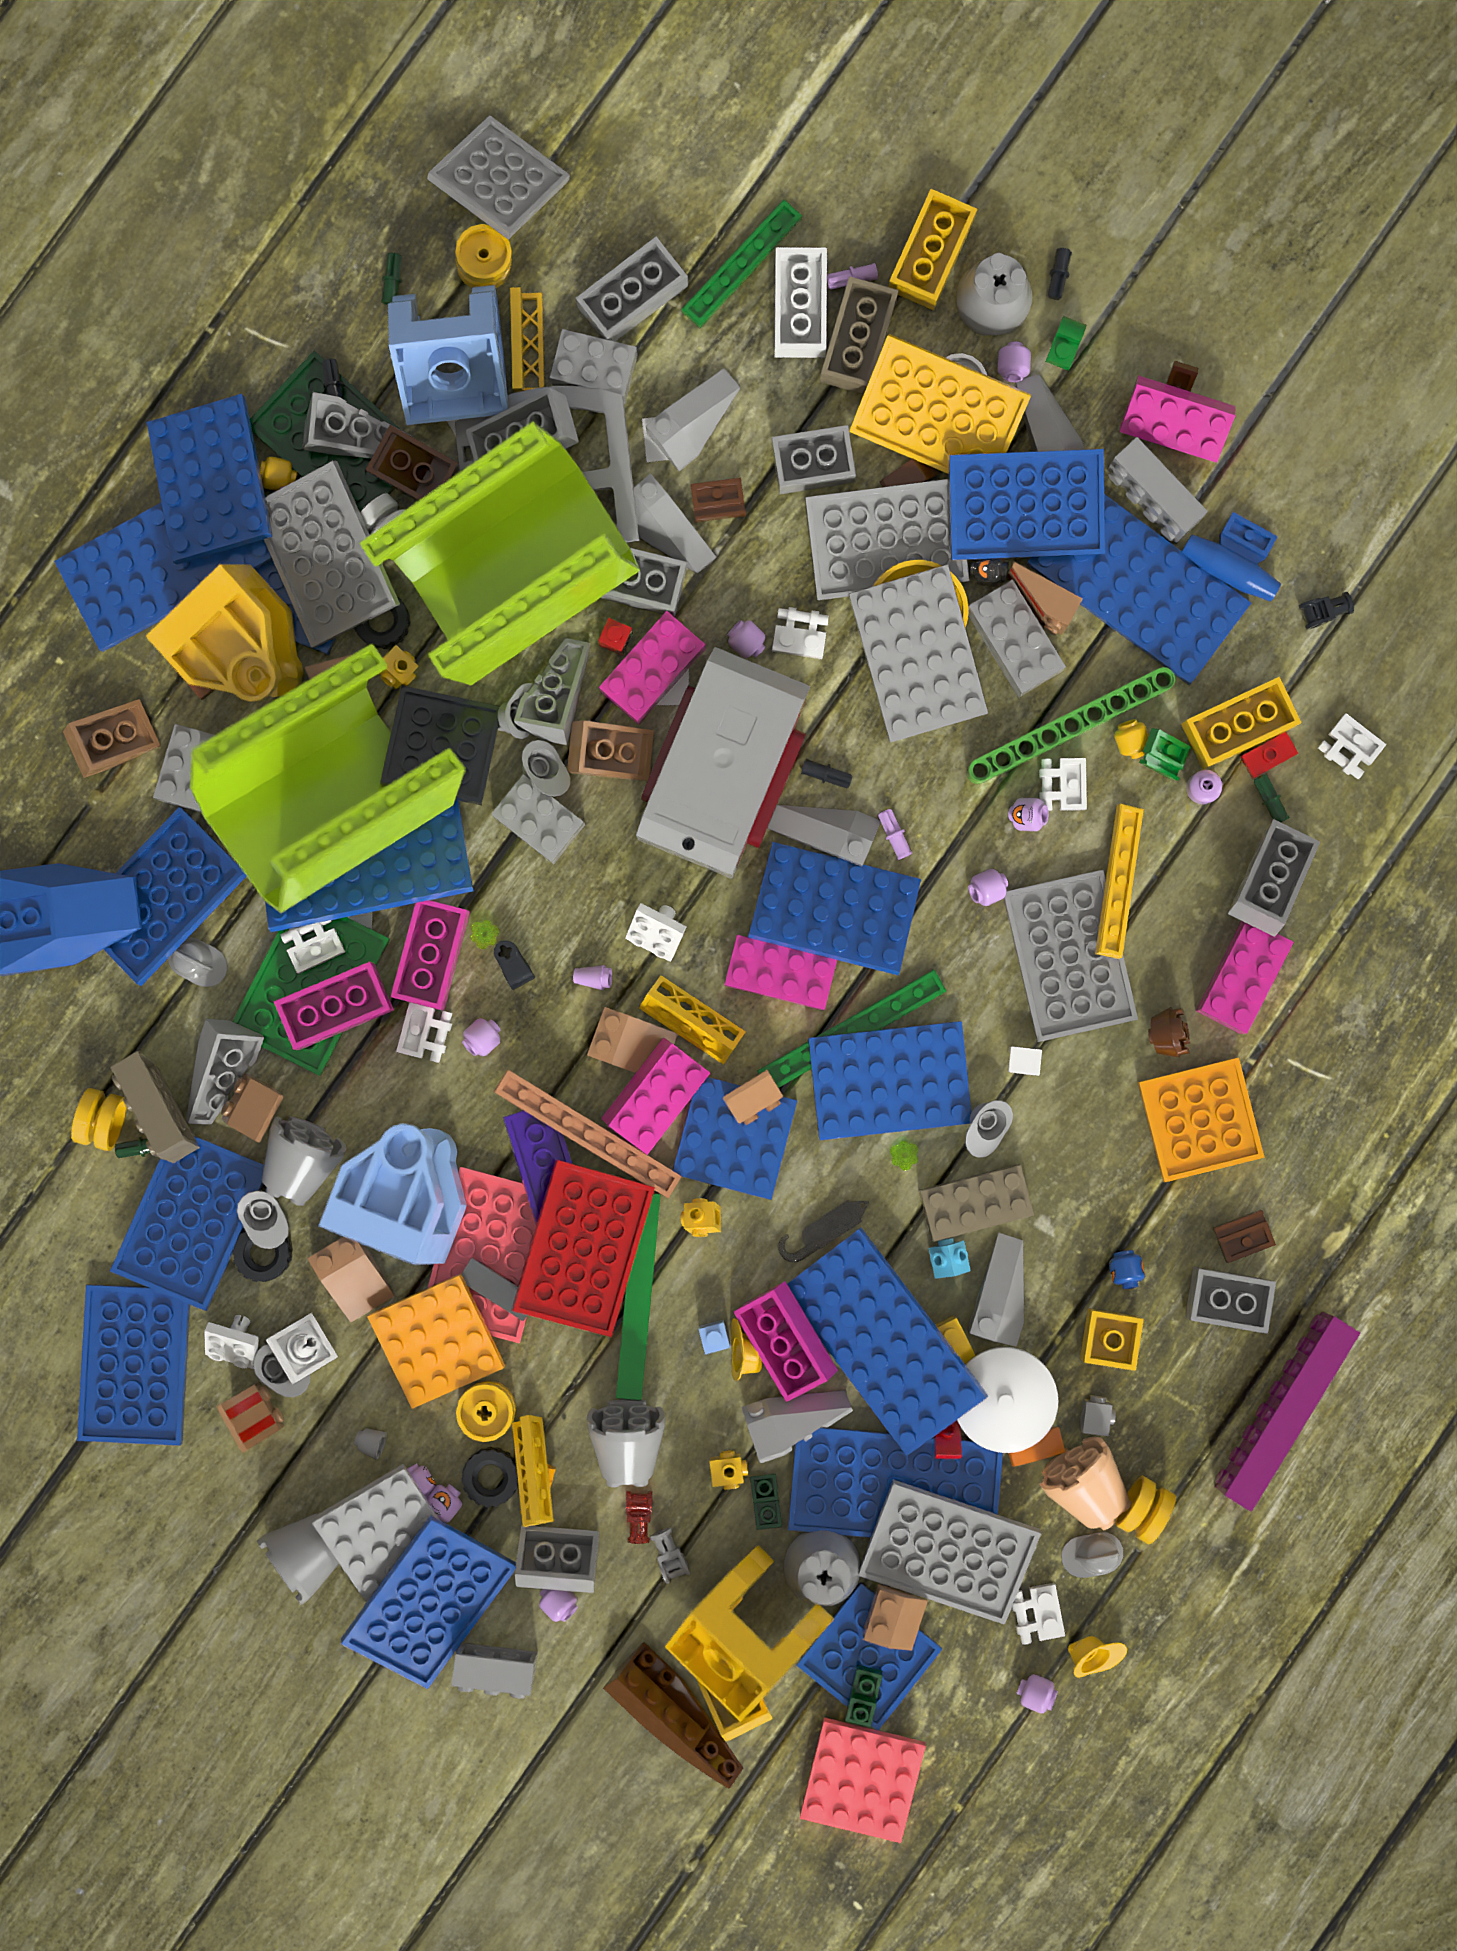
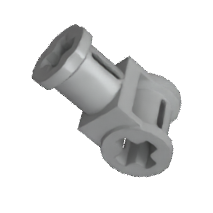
(670, 1559)

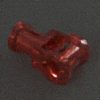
(639, 1512)

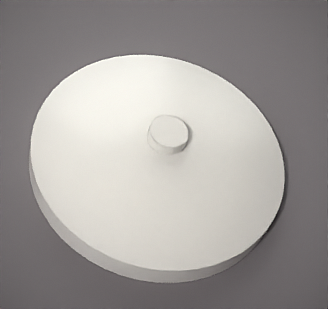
(1018, 1404)

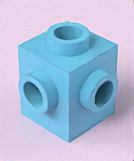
(949, 1258)

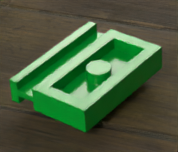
(1165, 754)

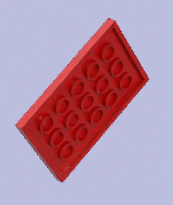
(583, 1248)

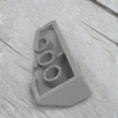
(691, 420)
(1045, 420)
(340, 428)
(667, 528)
(553, 698)
(832, 831)
(220, 1061)
(1000, 1301)
(781, 1424)

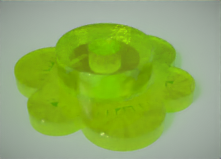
(478, 930)
(897, 1152)

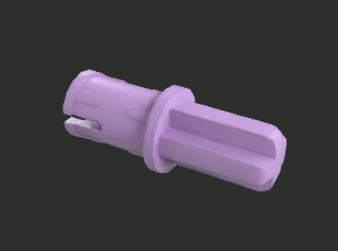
(840, 279)
(894, 834)

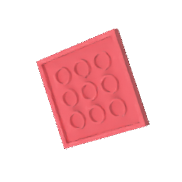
(862, 1780)

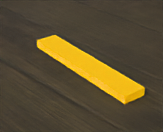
(1119, 881)

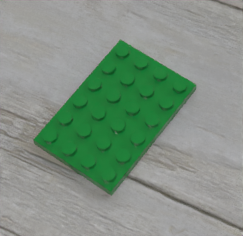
(279, 979)

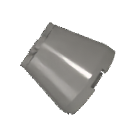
(987, 304)
(299, 1159)
(626, 1440)
(816, 1552)
(300, 1557)

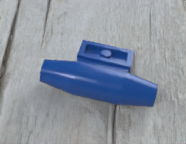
(1237, 557)

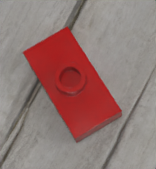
(1269, 755)
(948, 1442)

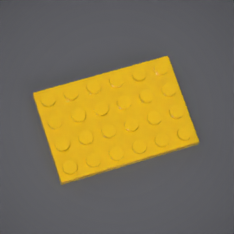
(936, 407)

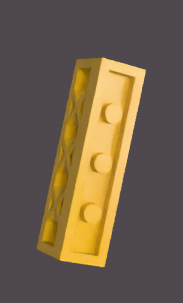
(518, 339)
(689, 1022)
(533, 1472)

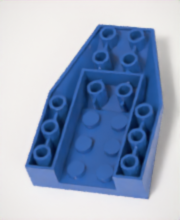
(62, 915)

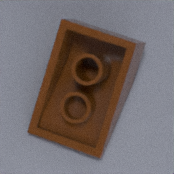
(410, 465)

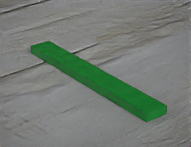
(870, 1019)
(638, 1310)

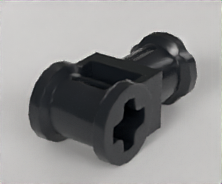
(1323, 610)

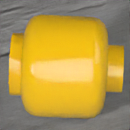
(276, 473)
(1131, 738)

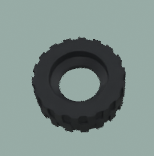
(390, 637)
(256, 1272)
(473, 1487)

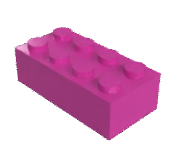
(1177, 419)
(652, 668)
(430, 954)
(780, 972)
(1244, 977)
(333, 1006)
(655, 1096)
(785, 1341)

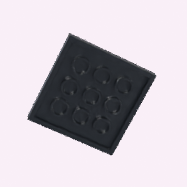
(434, 722)

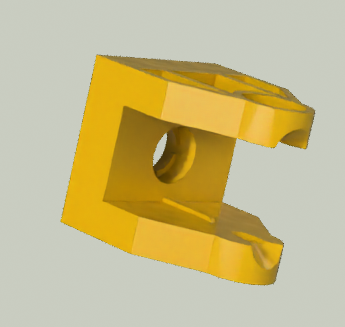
(232, 636)
(727, 1653)

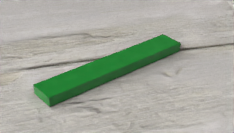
(741, 263)

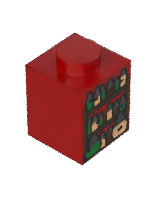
(615, 636)

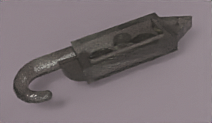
(825, 1229)

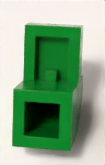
(1066, 343)

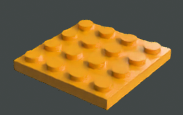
(1201, 1119)
(436, 1341)

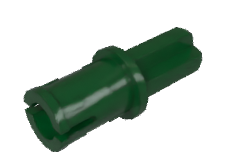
(391, 277)
(1271, 798)
(132, 1148)

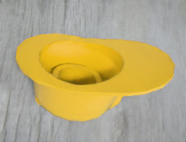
(744, 1355)
(1094, 1656)

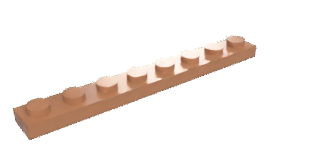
(587, 1133)

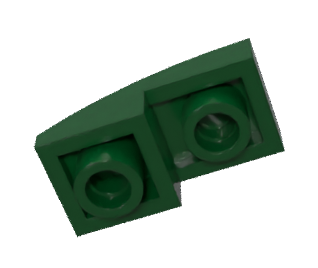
(766, 1502)
(863, 1695)

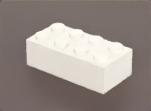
(800, 302)

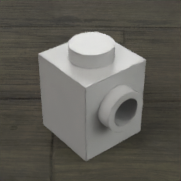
(1096, 1416)

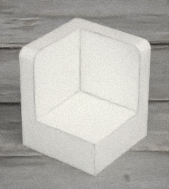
(1024, 1060)

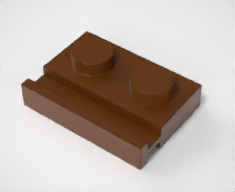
(718, 499)
(1244, 1236)

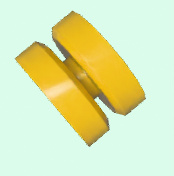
(483, 256)
(99, 1119)
(486, 1426)
(1148, 1510)

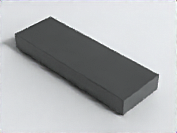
(491, 1285)

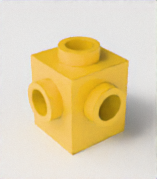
(399, 668)
(701, 1217)
(732, 1479)

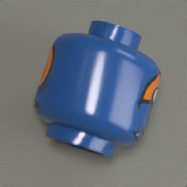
(1127, 1269)

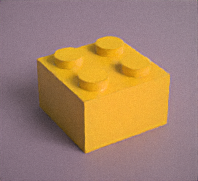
(1111, 1339)

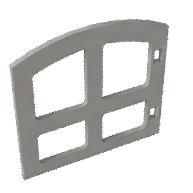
(616, 476)

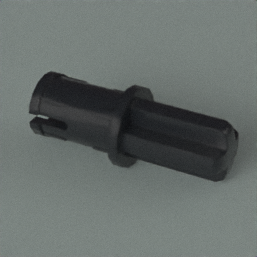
(1059, 273)
(332, 379)
(826, 774)

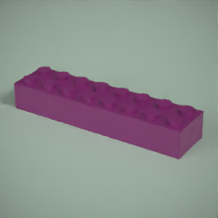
(1286, 1410)

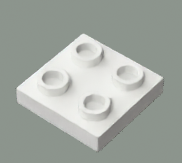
(656, 931)
(231, 1343)
(301, 1348)

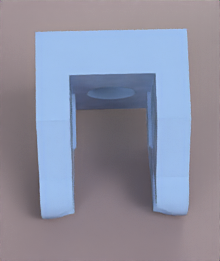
(465, 340)
(401, 1196)

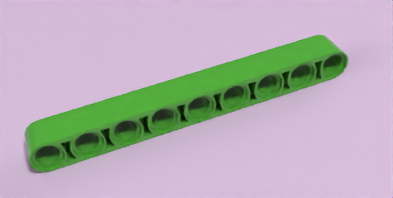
(1081, 719)

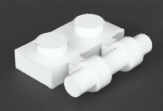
(800, 641)
(1357, 740)
(1071, 783)
(315, 950)
(416, 1031)
(1046, 1612)

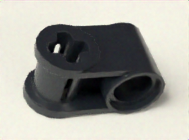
(514, 969)

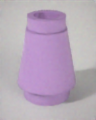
(595, 977)

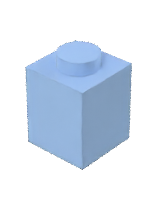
(714, 1336)

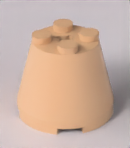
(1087, 1484)

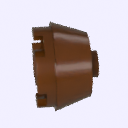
(1169, 1033)

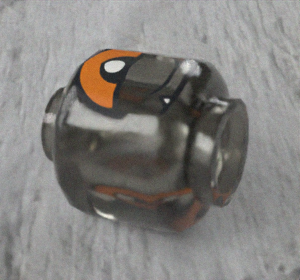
(989, 571)

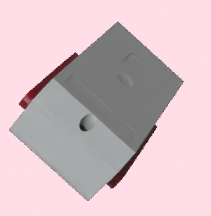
(723, 763)

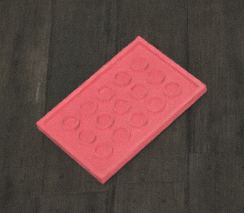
(496, 1233)

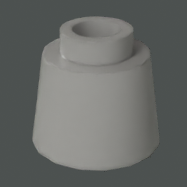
(371, 1442)

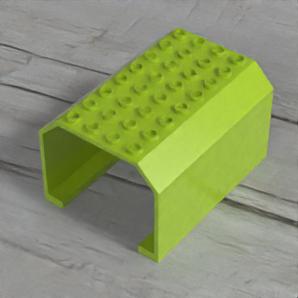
(505, 552)
(302, 788)

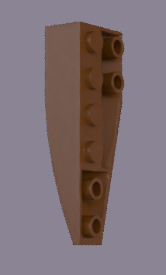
(672, 1714)

